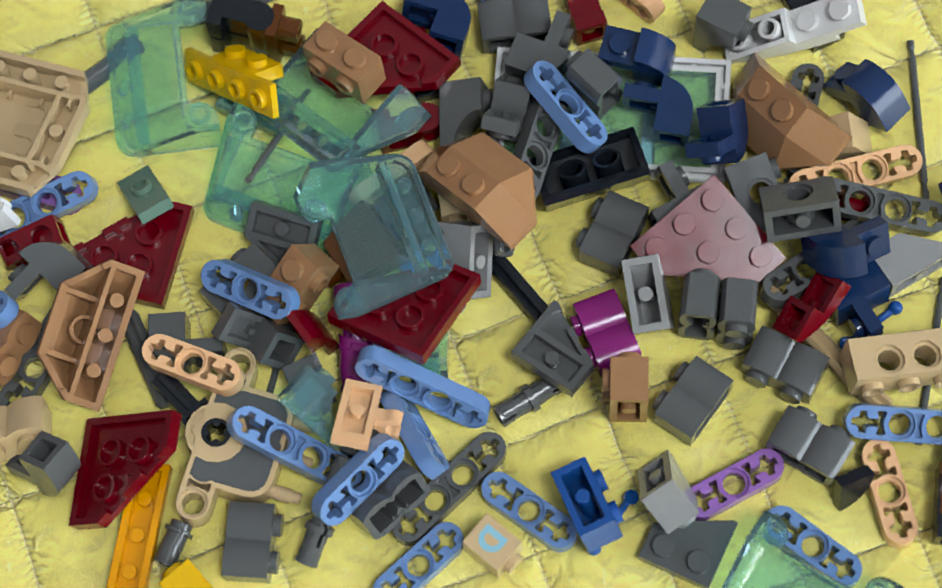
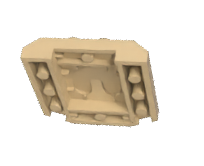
(39, 120)

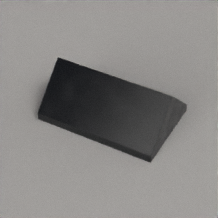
(582, 176)

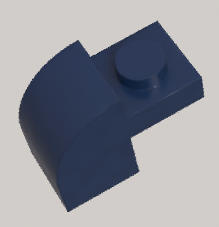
(446, 19)
(643, 52)
(871, 92)
(670, 104)
(722, 132)
(848, 251)
(864, 295)

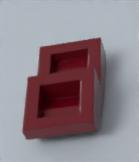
(805, 316)
(312, 331)

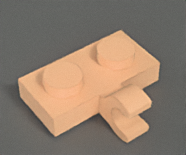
(360, 414)

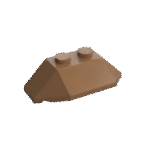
(785, 120)
(485, 185)
(88, 330)

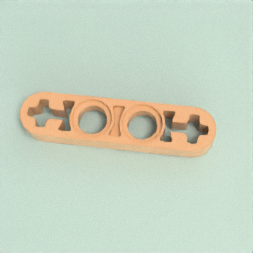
(852, 167)

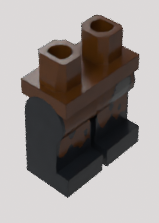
(254, 26)

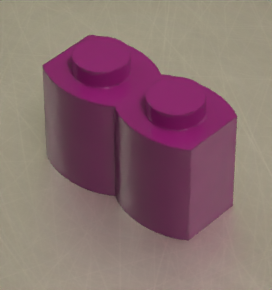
(603, 328)

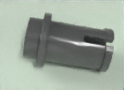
(173, 542)

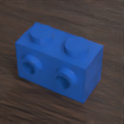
(587, 505)

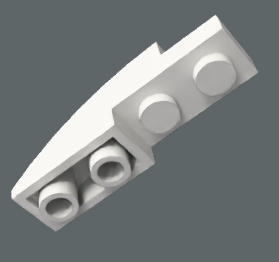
(798, 29)

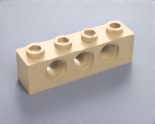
(898, 350)

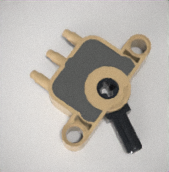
(228, 466)

